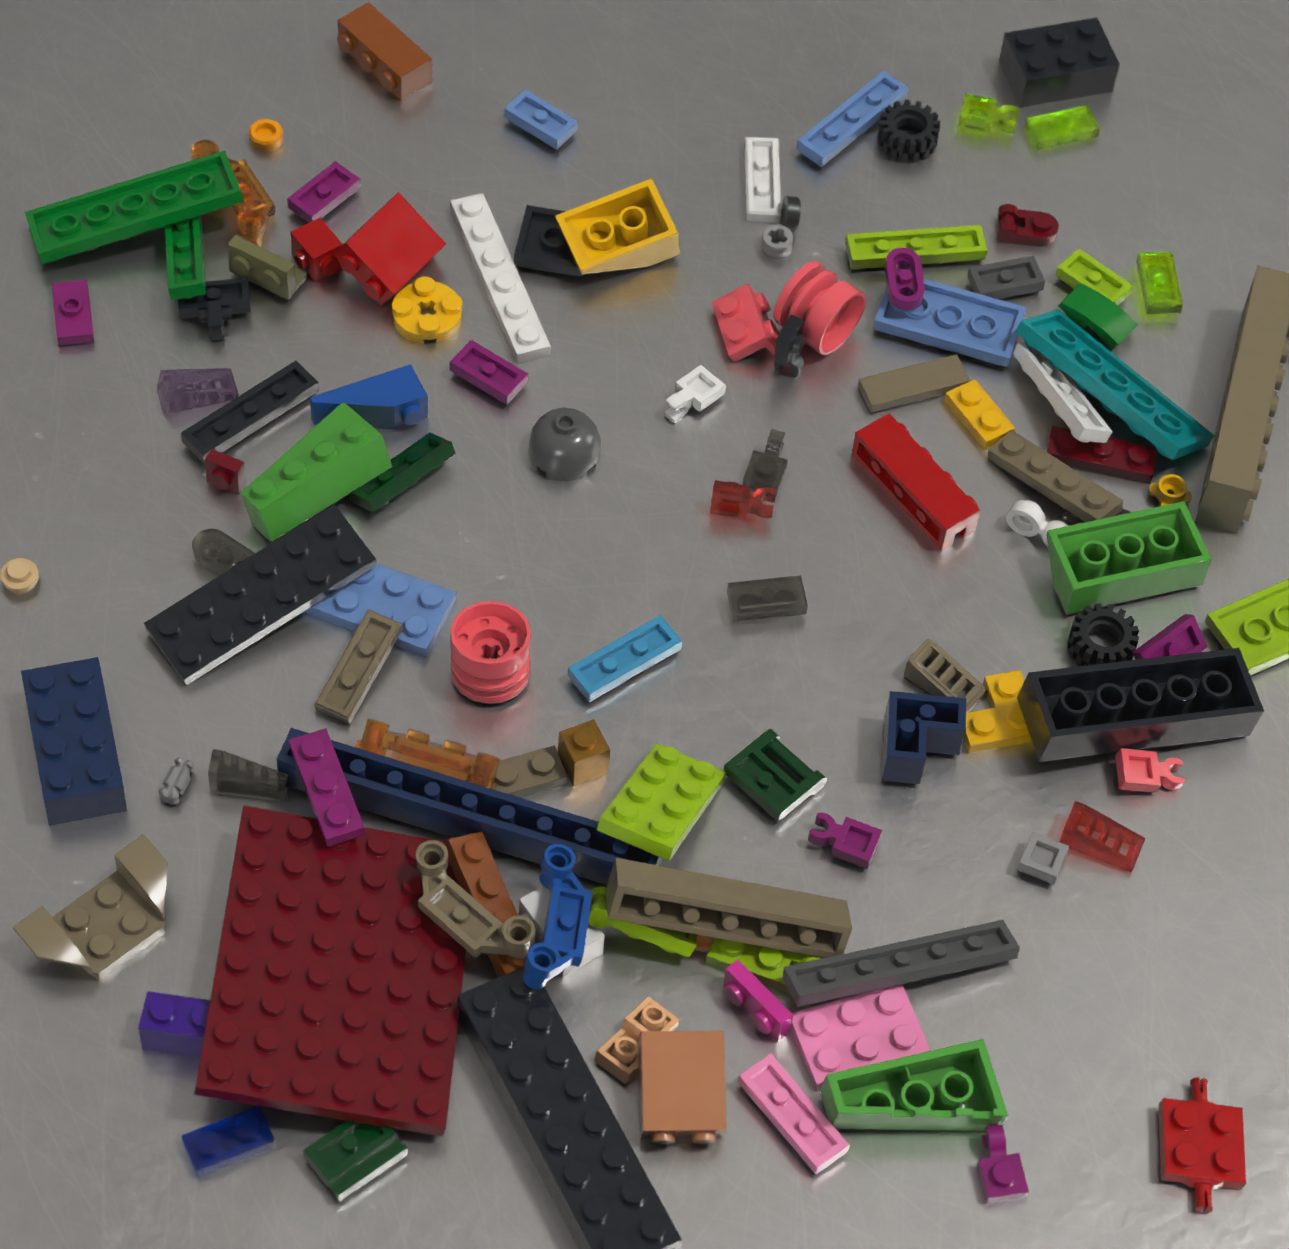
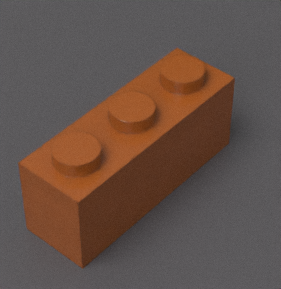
(384, 51)

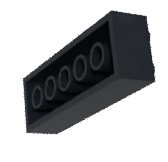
(1139, 704)

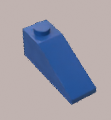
(381, 400)

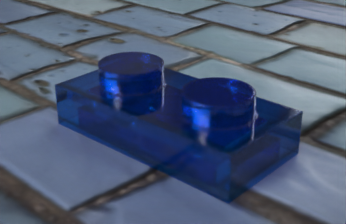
(228, 1141)

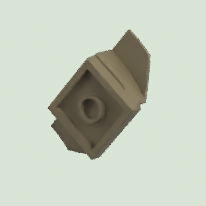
(107, 921)

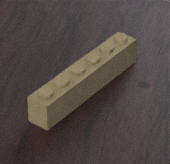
(727, 909)

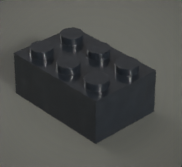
(1059, 62)

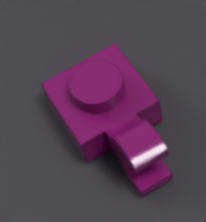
(1000, 1173)

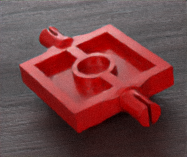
(1202, 1144)

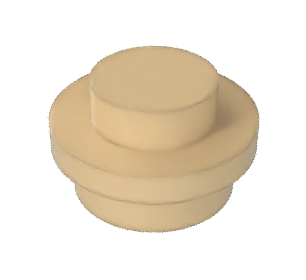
(19, 575)

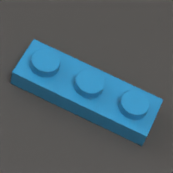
(624, 658)

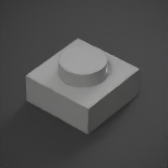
(1043, 858)

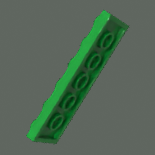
(133, 207)

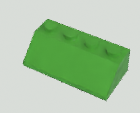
(1127, 557)

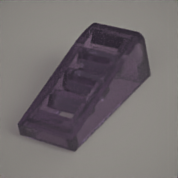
(176, 398)

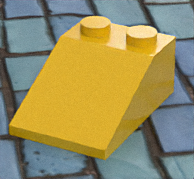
(620, 230)

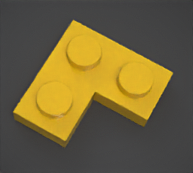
(1003, 722)

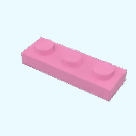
(793, 1113)

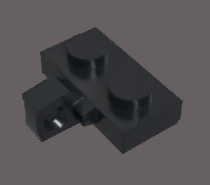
(218, 304)

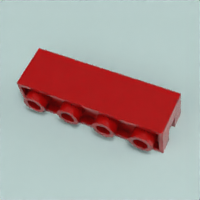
(915, 481)

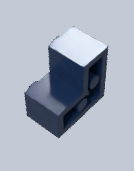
(919, 726)

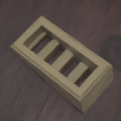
(951, 669)

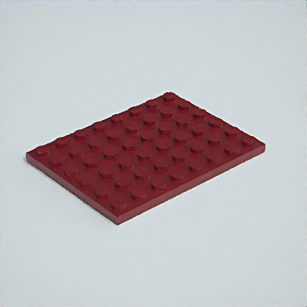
(331, 980)

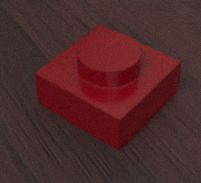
(225, 471)

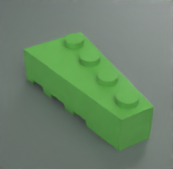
(316, 472)
(922, 1091)

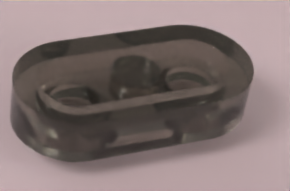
(229, 551)

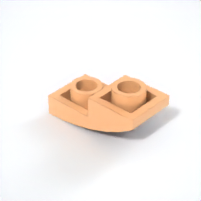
(621, 1051)

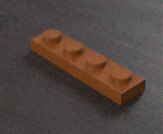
(481, 879)

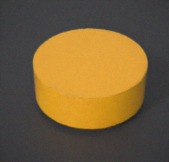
(265, 135)

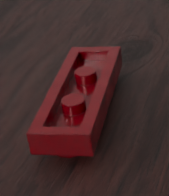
(1111, 458)

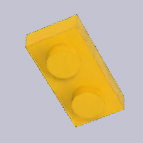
(978, 413)

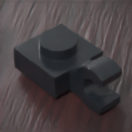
(790, 345)

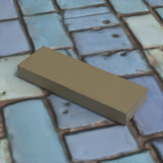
(912, 383)
(358, 666)

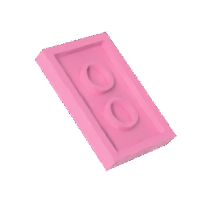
(857, 1032)

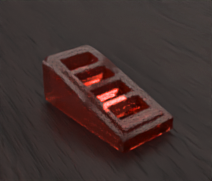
(1096, 821)

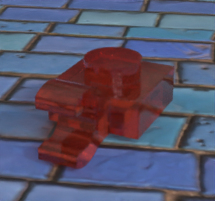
(736, 500)

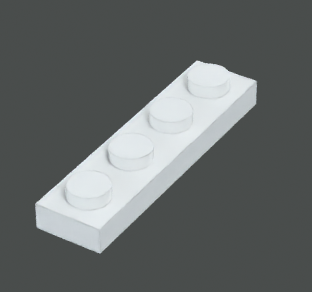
(1063, 395)

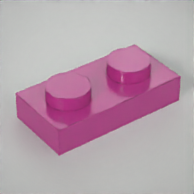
(765, 1009)

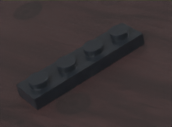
(250, 411)

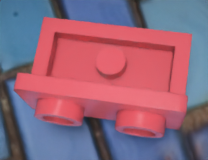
(745, 322)

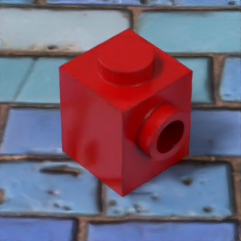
(314, 249)

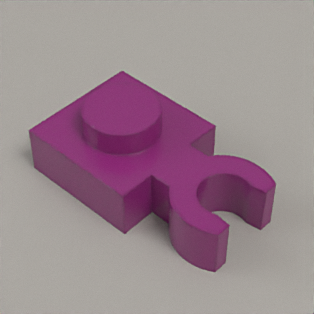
(850, 841)

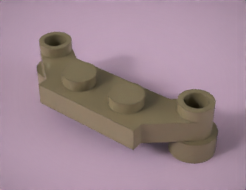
(463, 915)

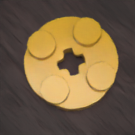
(427, 295)

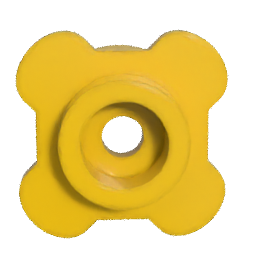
(1170, 484)

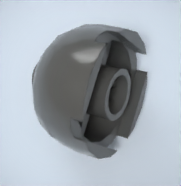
(564, 444)

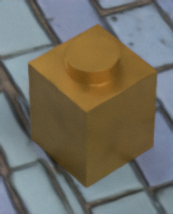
(583, 752)

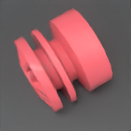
(827, 306)
(490, 652)

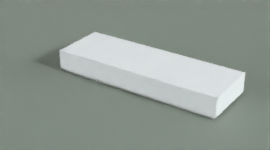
(762, 179)

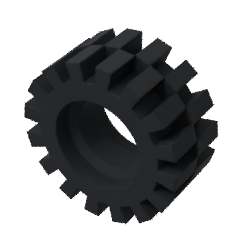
(905, 144)
(1104, 622)

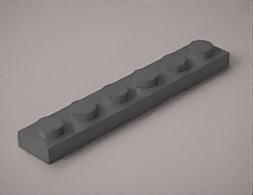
(900, 963)

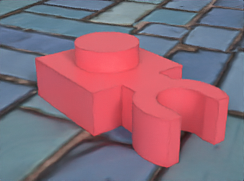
(1142, 772)

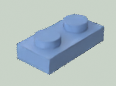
(541, 119)

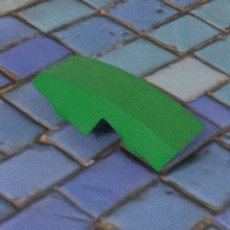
(1092, 308)

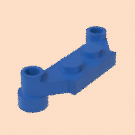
(565, 919)

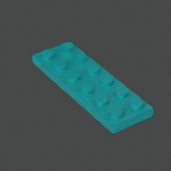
(1114, 384)

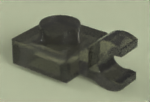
(767, 468)

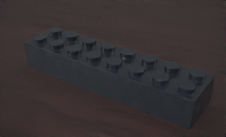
(563, 1118)

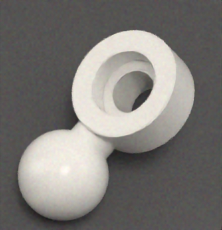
(1029, 520)

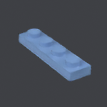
(851, 118)

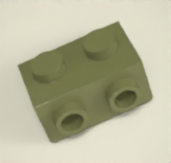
(264, 268)

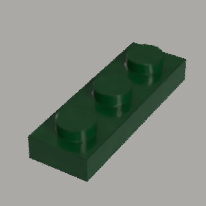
(407, 468)

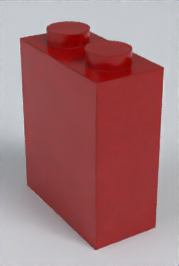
(389, 249)

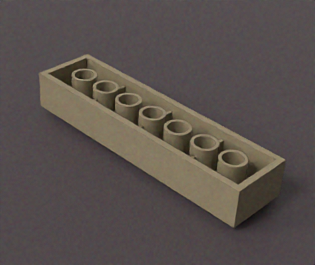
(1247, 404)

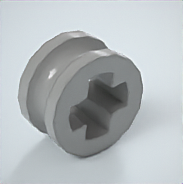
(774, 233)

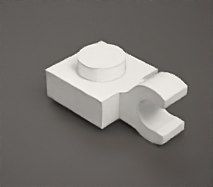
(695, 389)

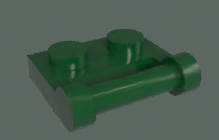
(769, 783)

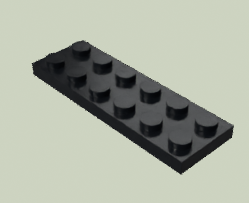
(260, 594)

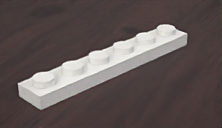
(500, 278)

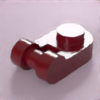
(1038, 227)

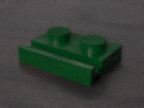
(354, 1155)

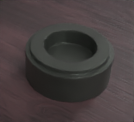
(790, 212)

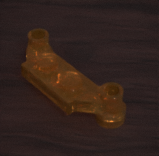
(257, 205)
(479, 769)

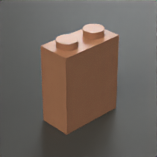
(682, 1086)

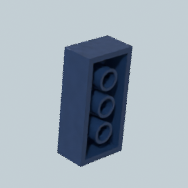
(73, 741)

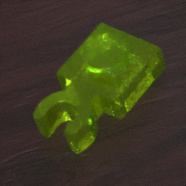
(982, 114)

